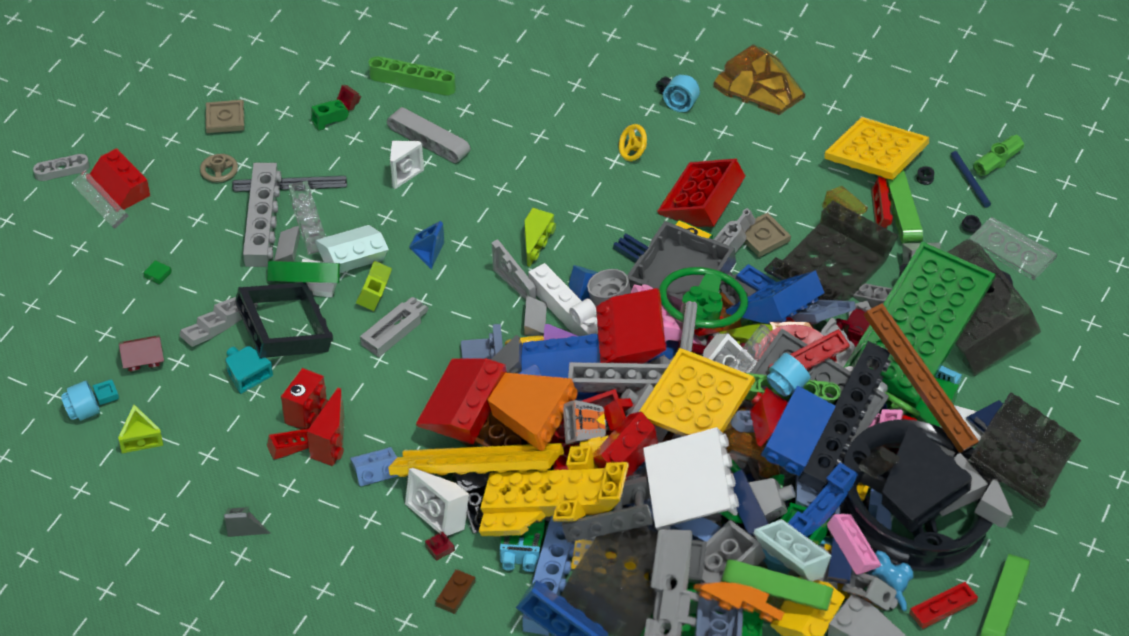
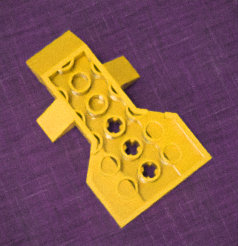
(520, 498)

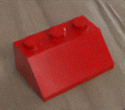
(120, 179)
(627, 443)

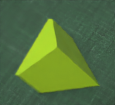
(139, 433)

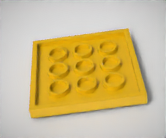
(876, 148)
(696, 395)

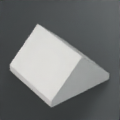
(405, 161)

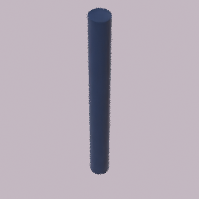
(970, 178)

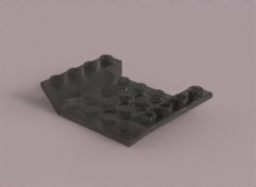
(842, 240)
(999, 322)
(1033, 442)
(610, 592)

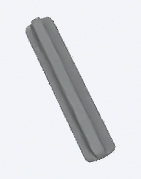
(688, 326)

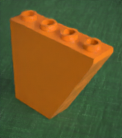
(532, 405)

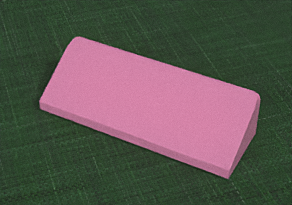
(853, 543)

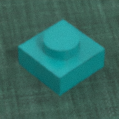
(105, 392)

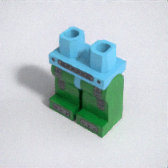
(523, 550)

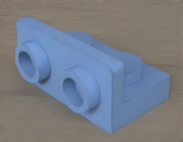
(373, 466)

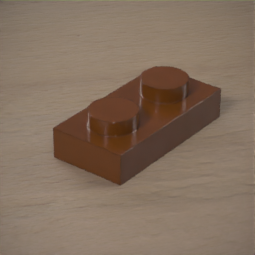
(455, 591)

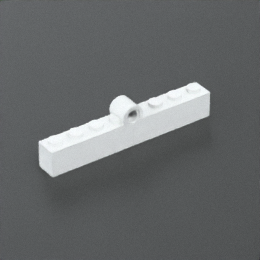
(575, 314)

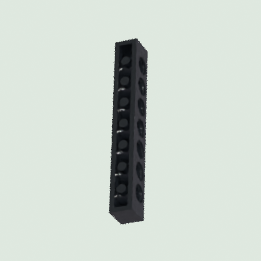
(874, 357)

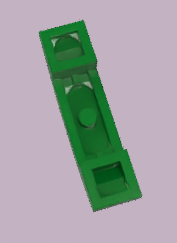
(303, 272)

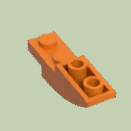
(737, 595)

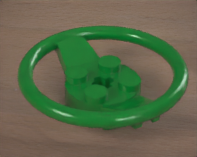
(706, 296)

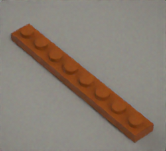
(921, 378)

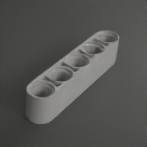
(430, 135)

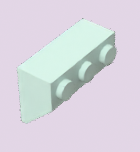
(353, 248)
(793, 549)

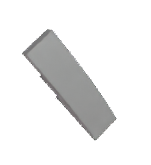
(213, 323)

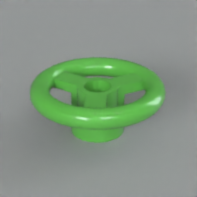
(901, 405)

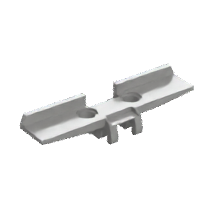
(670, 563)

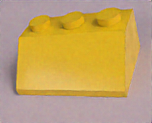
(806, 620)

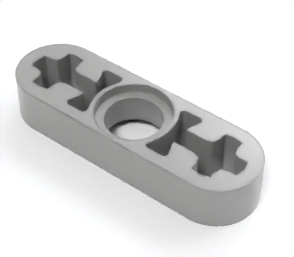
(48, 174)

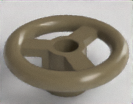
(219, 164)

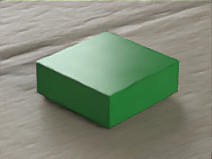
(157, 272)

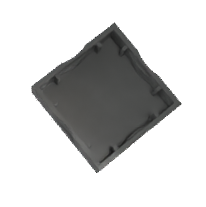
(679, 249)

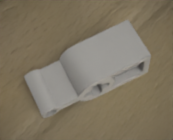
(734, 231)

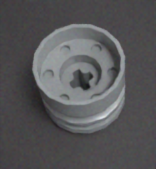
(607, 285)

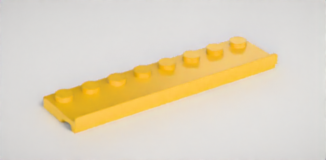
(476, 459)

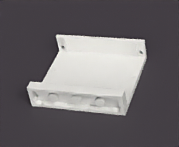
(690, 478)

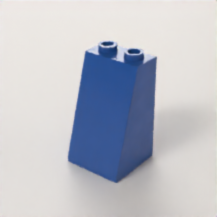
(798, 430)

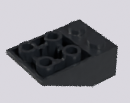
(475, 486)

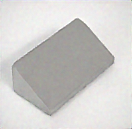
(288, 245)
(535, 317)

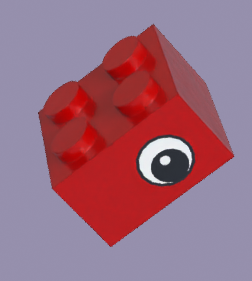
(304, 399)

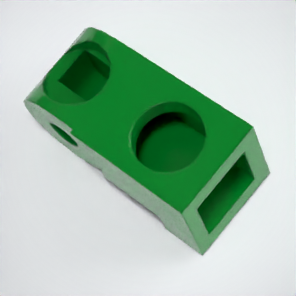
(328, 113)

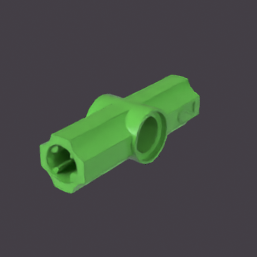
(998, 155)

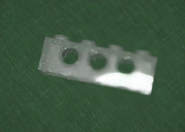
(306, 215)

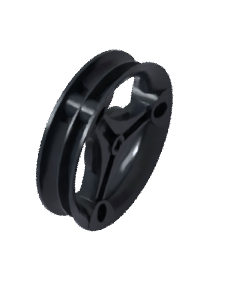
(929, 549)

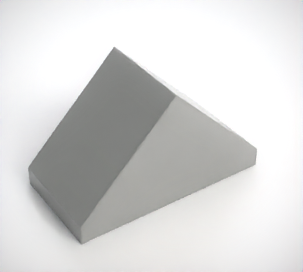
(994, 505)

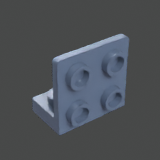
(483, 348)

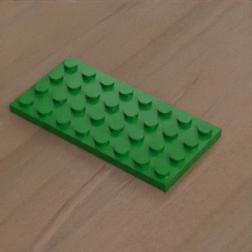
(932, 309)

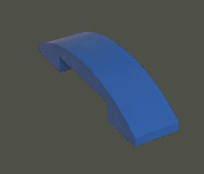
(826, 502)

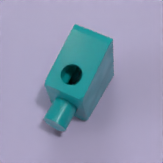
(247, 368)

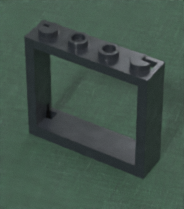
(283, 346)

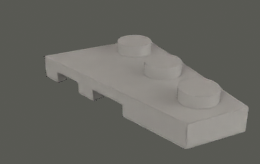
(511, 272)

